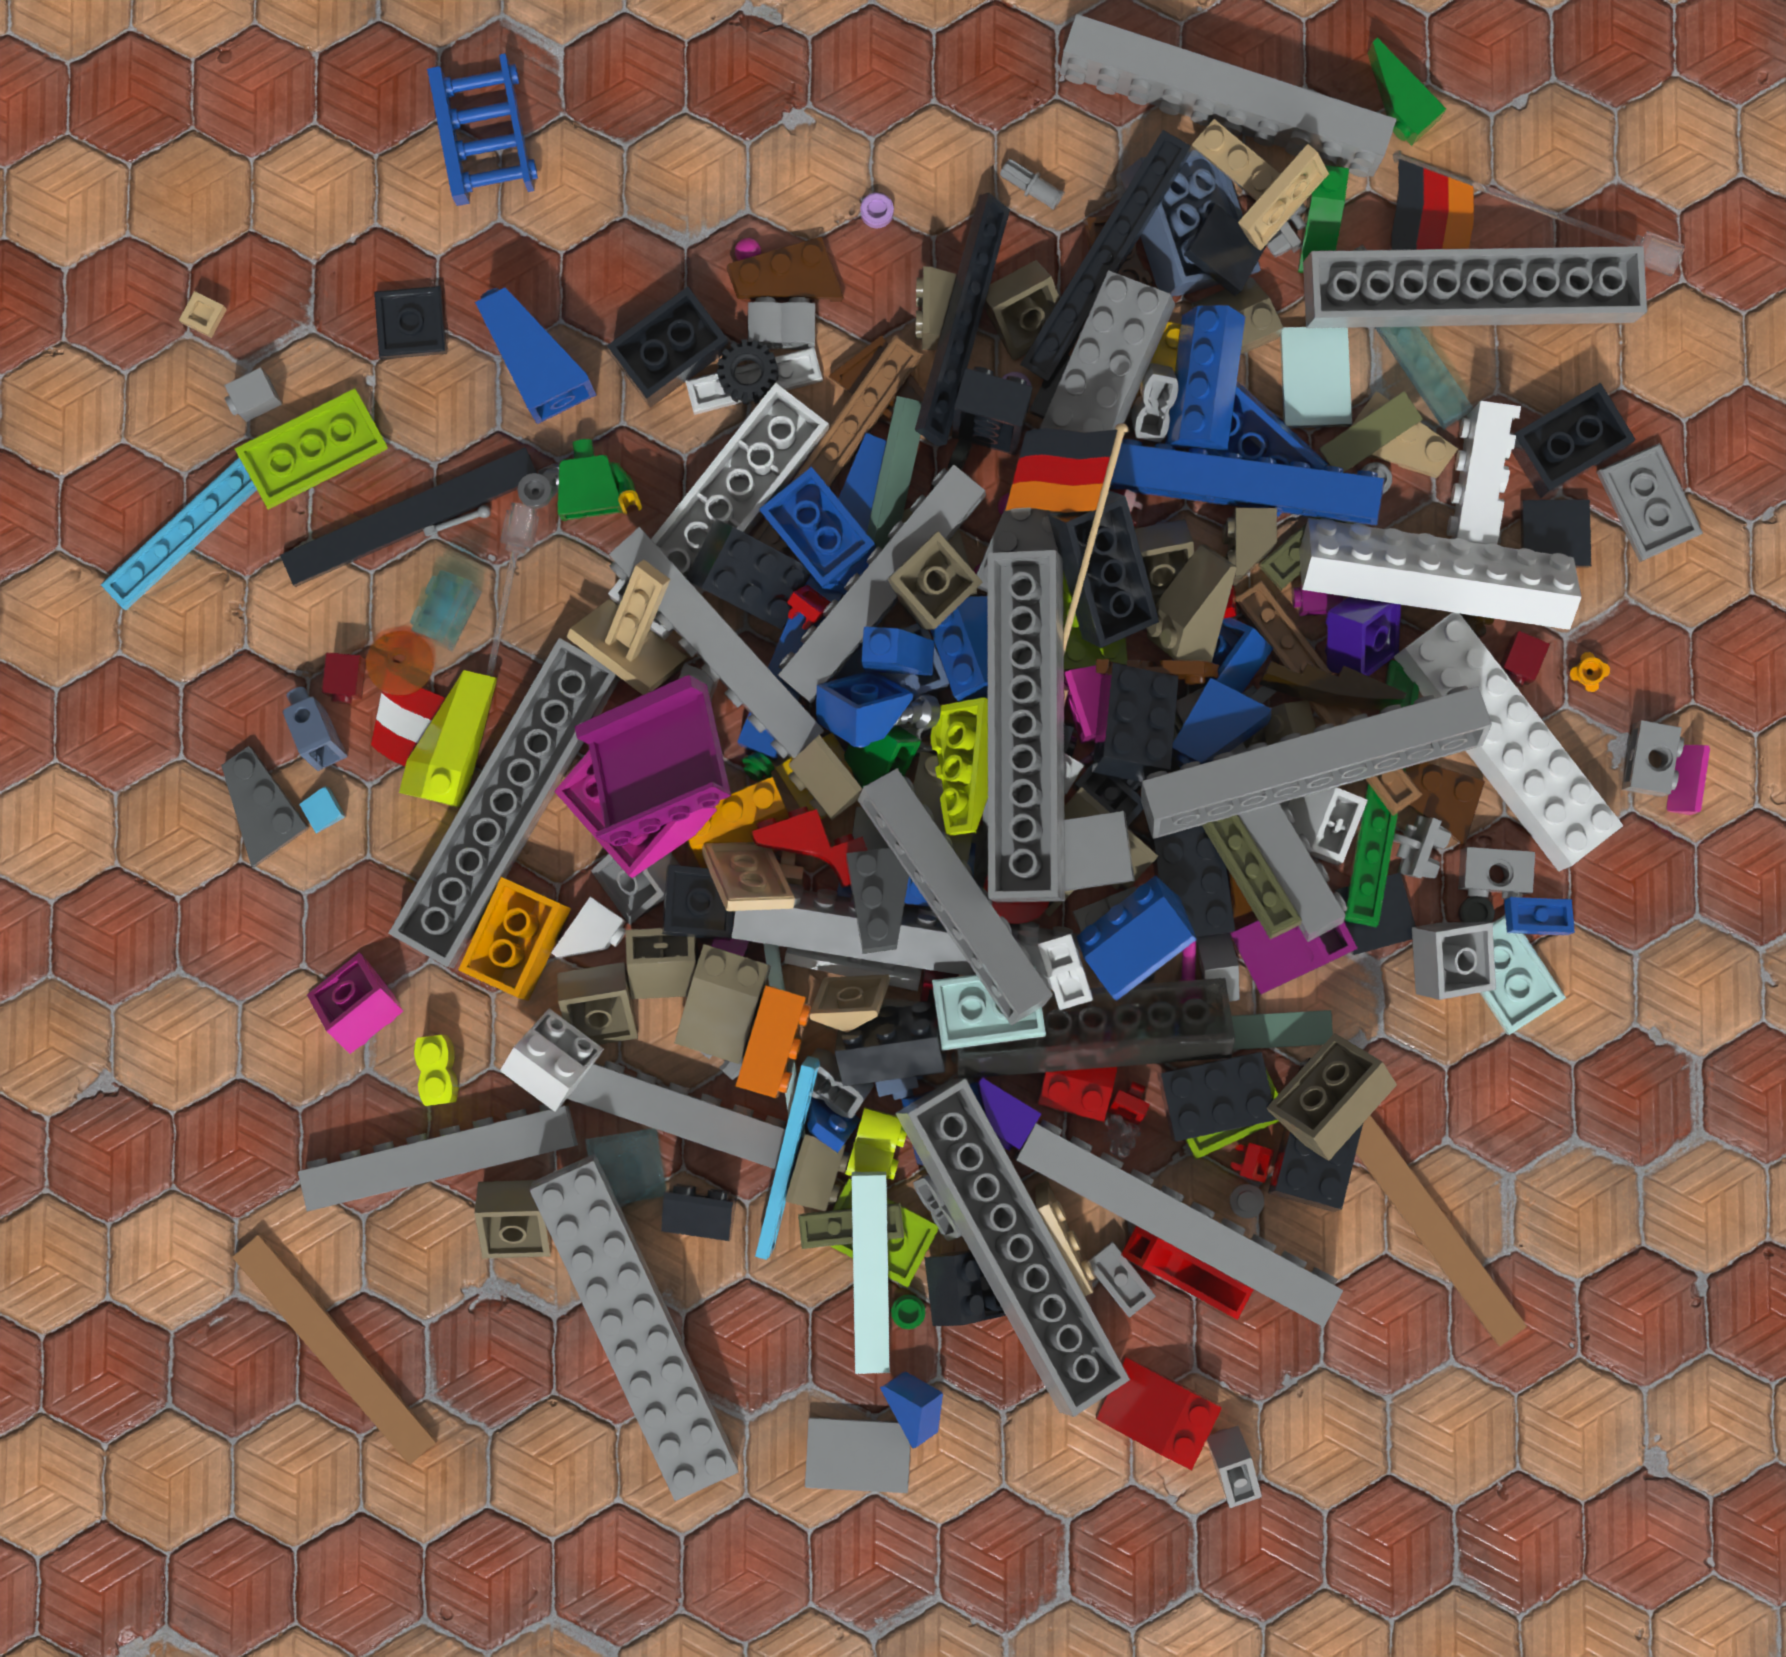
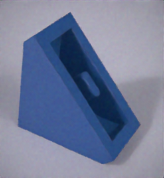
(914, 1406)

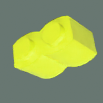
(435, 1061)
(876, 1144)

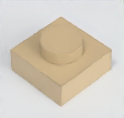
(202, 314)

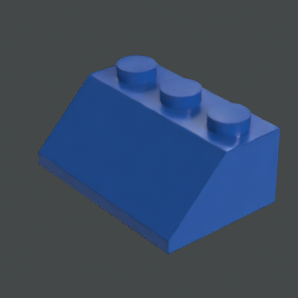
(964, 648)
(1136, 937)

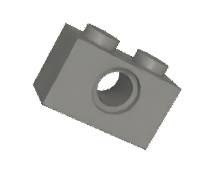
(1639, 773)
(1516, 867)

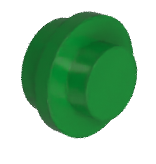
(757, 766)
(908, 1311)

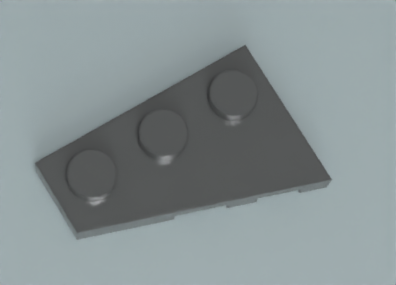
(261, 807)
(878, 897)

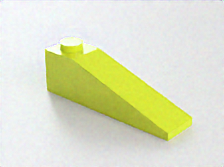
(448, 750)
(963, 763)

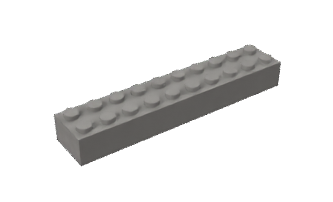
(1231, 95)
(1474, 287)
(1093, 390)
(1025, 727)
(1315, 761)
(504, 804)
(829, 925)
(1183, 1226)
(1012, 1246)
(634, 1327)

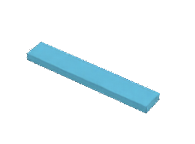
(180, 535)
(787, 1157)

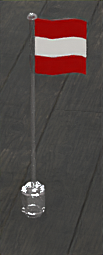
(405, 718)

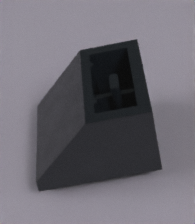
(698, 1213)
(959, 1290)

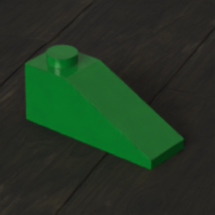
(1403, 95)
(1324, 214)

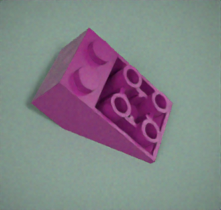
(1289, 954)

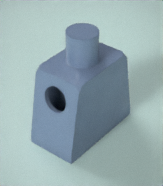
(312, 730)

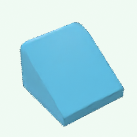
(322, 809)

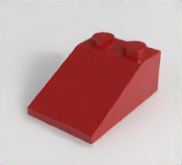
(1078, 1091)
(1160, 1414)

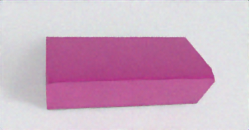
(1692, 771)

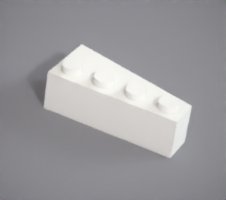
(1482, 472)

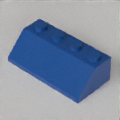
(1206, 377)
(1262, 434)

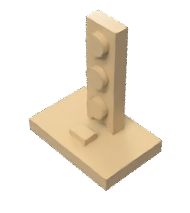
(1275, 193)
(622, 633)

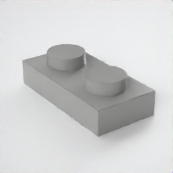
(1121, 1279)

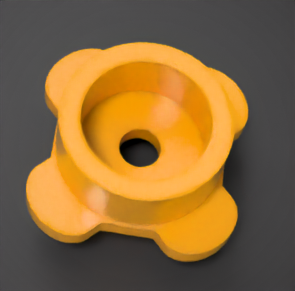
(1598, 668)

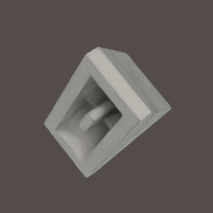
(1219, 960)

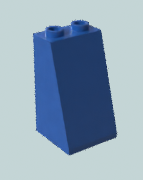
(538, 364)

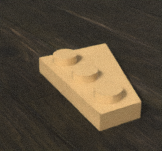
(1066, 1240)

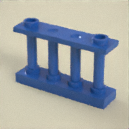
(457, 151)

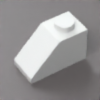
(591, 931)

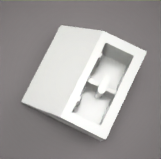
(1328, 822)
(551, 1059)

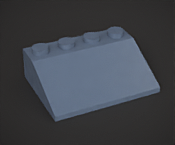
(1179, 218)

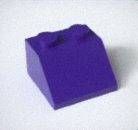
(1362, 635)
(1007, 1115)

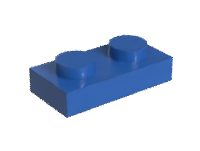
(1539, 916)

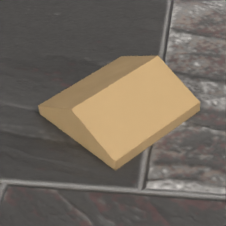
(849, 1000)

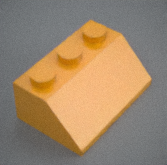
(738, 816)
(514, 939)

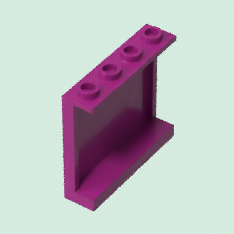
(655, 760)

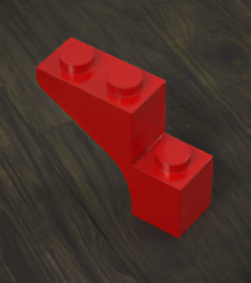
(806, 836)
(1187, 1272)

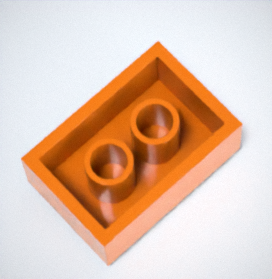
(773, 1042)

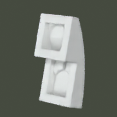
(1065, 971)

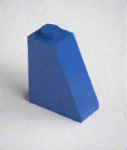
(896, 652)
(1218, 724)

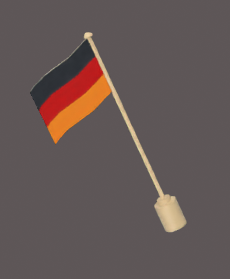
(1067, 474)

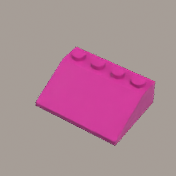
(582, 798)

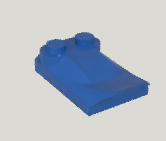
(819, 531)

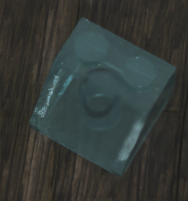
(445, 609)
(631, 1164)

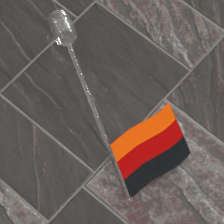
(1438, 213)

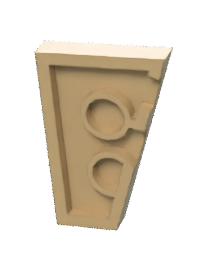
(1415, 449)

